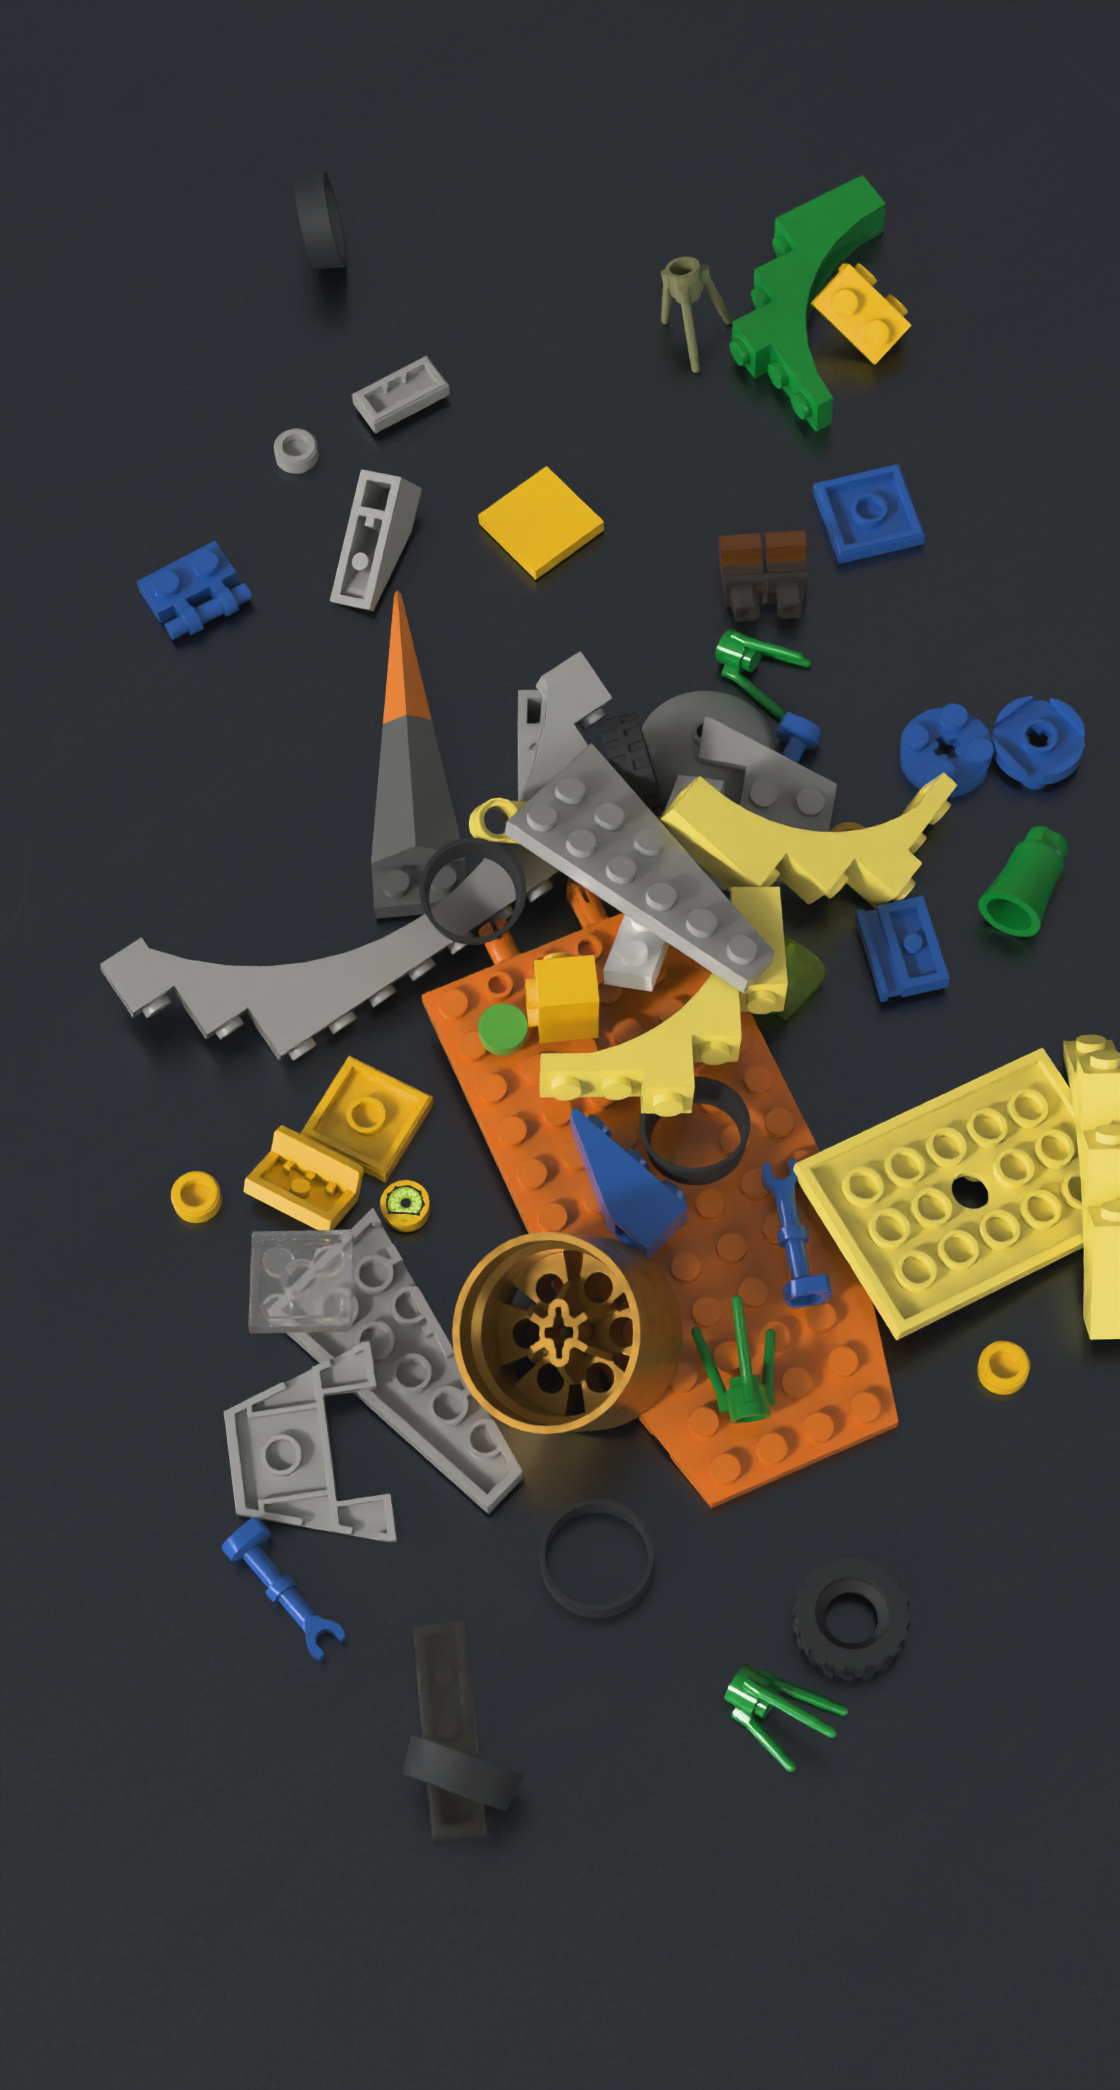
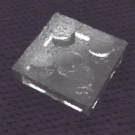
(301, 1281)

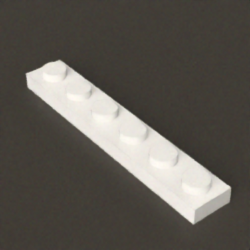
(636, 950)

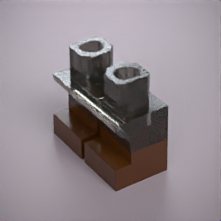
(784, 576)

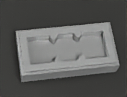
(401, 394)

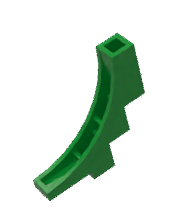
(808, 249)

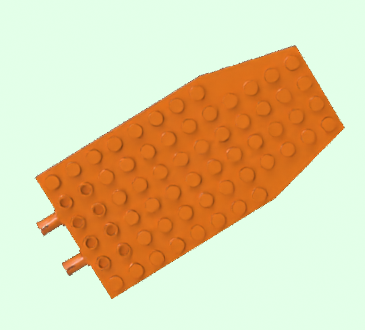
(828, 1356)

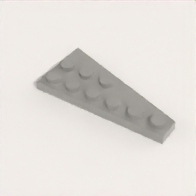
(619, 850)

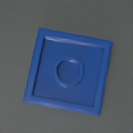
(869, 513)

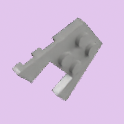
(771, 783)
(285, 1454)

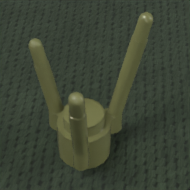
(685, 281)

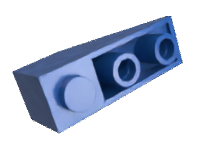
(631, 1198)

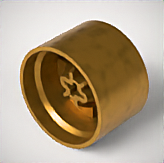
(492, 1333)

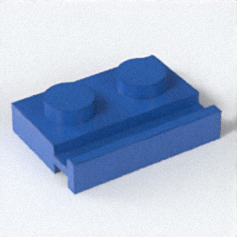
(902, 948)

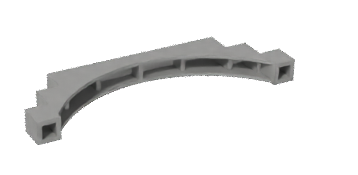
(305, 998)

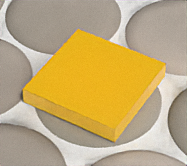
(541, 522)
(368, 1117)

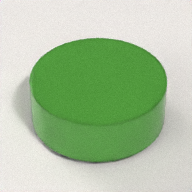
(503, 1029)

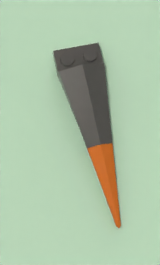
(412, 792)

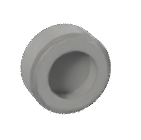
(296, 451)

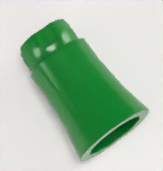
(1023, 887)

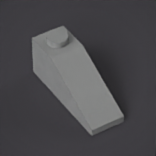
(374, 538)

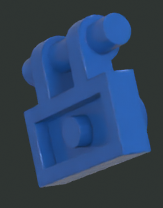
(189, 582)

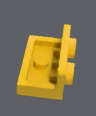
(861, 312)
(306, 1180)

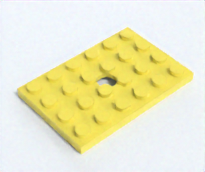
(894, 1203)

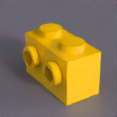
(563, 998)

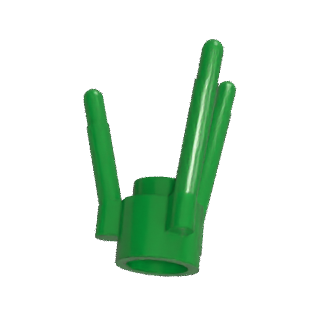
(743, 653)
(747, 1397)
(760, 1691)

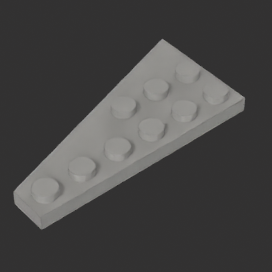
(417, 1372)

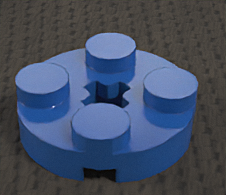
(951, 727)
(1034, 764)

